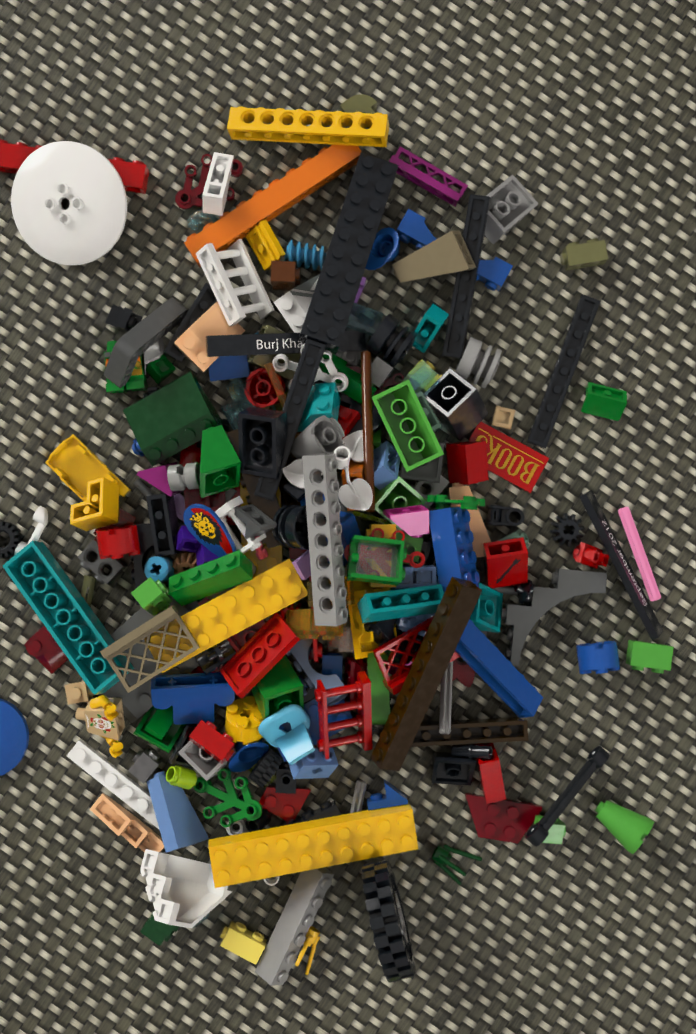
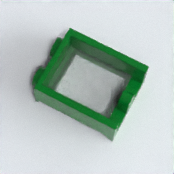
(376, 560)

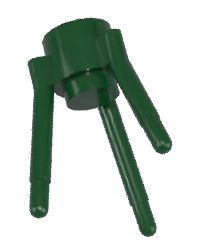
(442, 858)

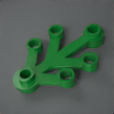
(443, 501)
(230, 798)

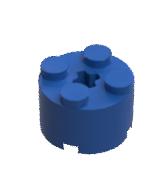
(598, 657)

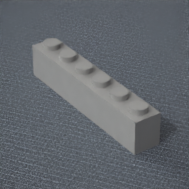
(293, 925)

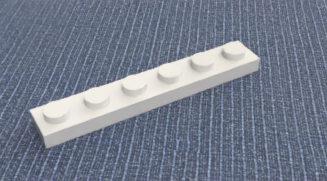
(113, 780)

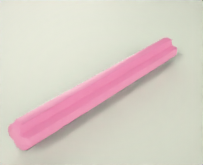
(639, 553)

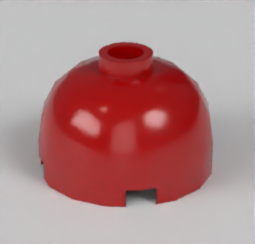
(260, 389)

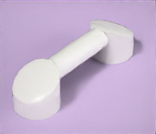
(41, 517)

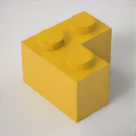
(100, 508)

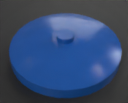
(13, 736)

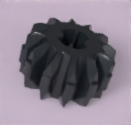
(574, 532)

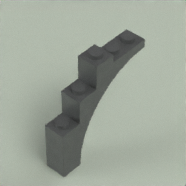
(523, 617)

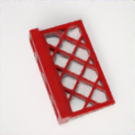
(395, 682)

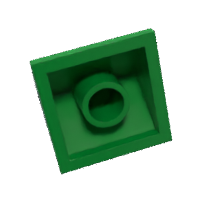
(170, 738)

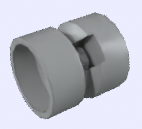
(182, 477)

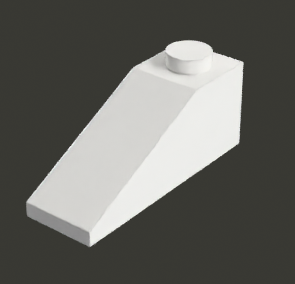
(217, 184)

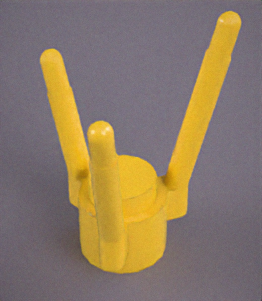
(312, 938)

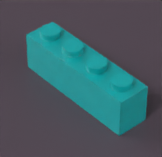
(400, 603)

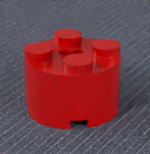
(118, 541)

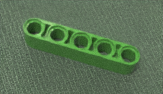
(379, 693)

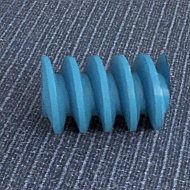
(305, 255)
(159, 568)

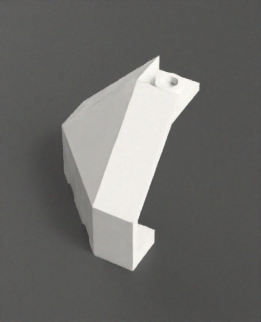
(180, 888)

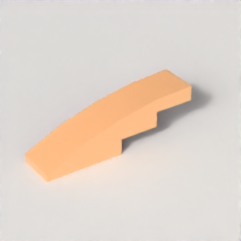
(126, 824)

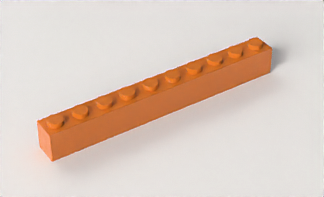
(275, 199)

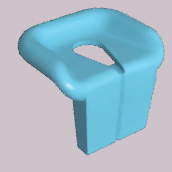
(294, 743)

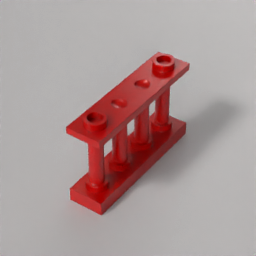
(362, 720)

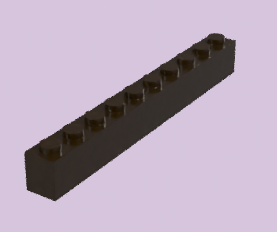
(425, 673)

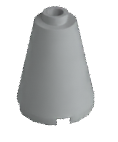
(318, 438)

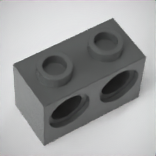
(99, 565)

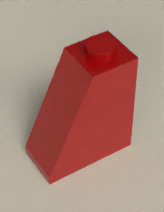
(491, 776)

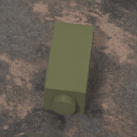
(584, 255)

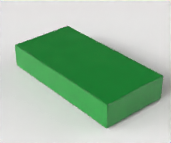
(160, 723)

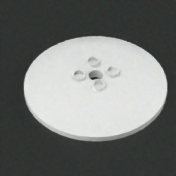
(95, 199)

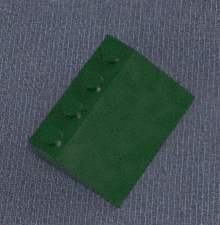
(171, 418)

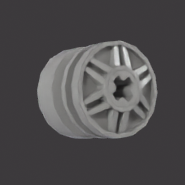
(478, 362)

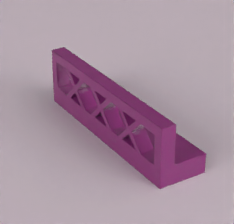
(425, 180)

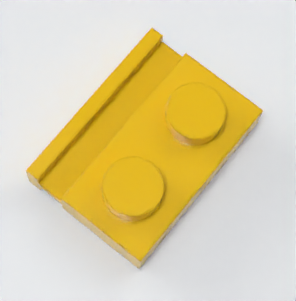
(265, 244)

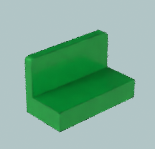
(604, 401)

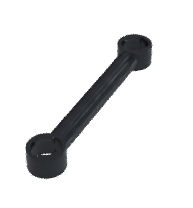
(539, 831)

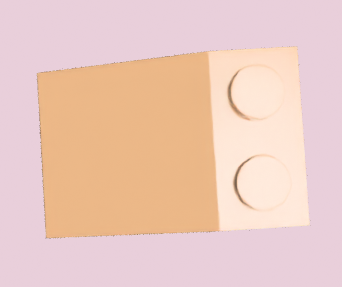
(193, 340)

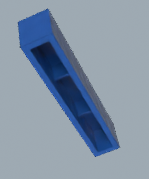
(498, 672)

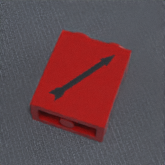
(505, 562)

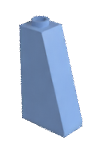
(174, 814)

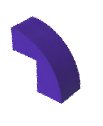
(187, 542)

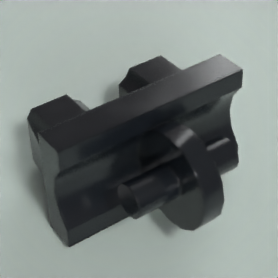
(215, 656)

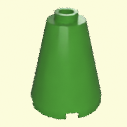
(624, 824)

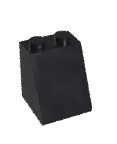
(456, 404)

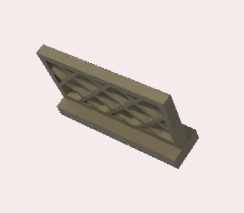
(139, 634)

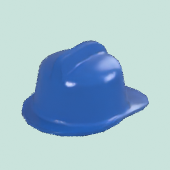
(384, 248)
(247, 755)

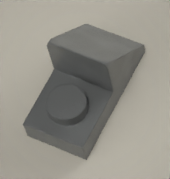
(255, 520)

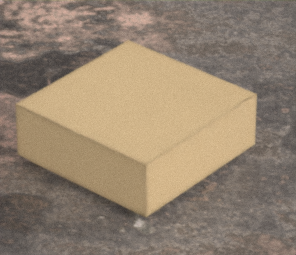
(503, 417)

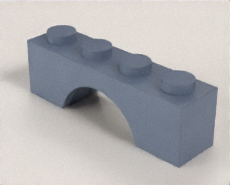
(300, 653)

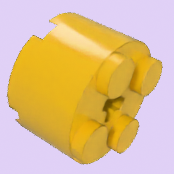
(243, 720)

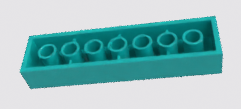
(65, 615)

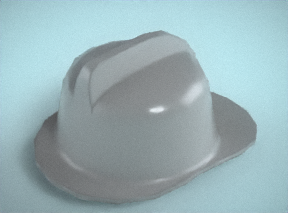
(154, 352)

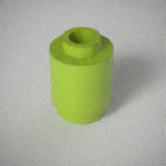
(181, 777)

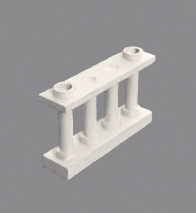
(222, 287)
(228, 509)

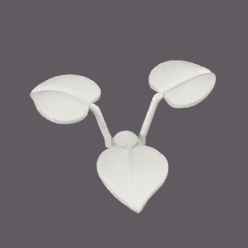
(355, 494)

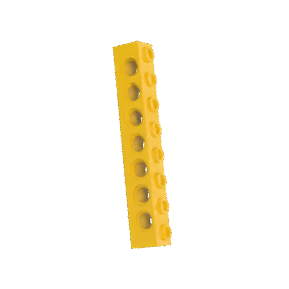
(298, 131)

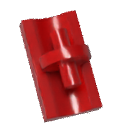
(590, 555)

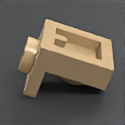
(78, 692)

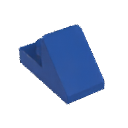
(392, 798)

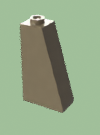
(437, 258)

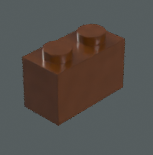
(285, 275)

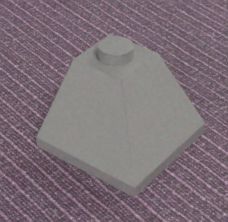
(202, 761)

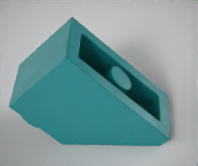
(429, 327)

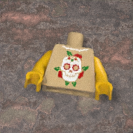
(105, 718)

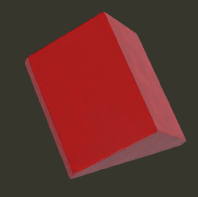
(467, 462)

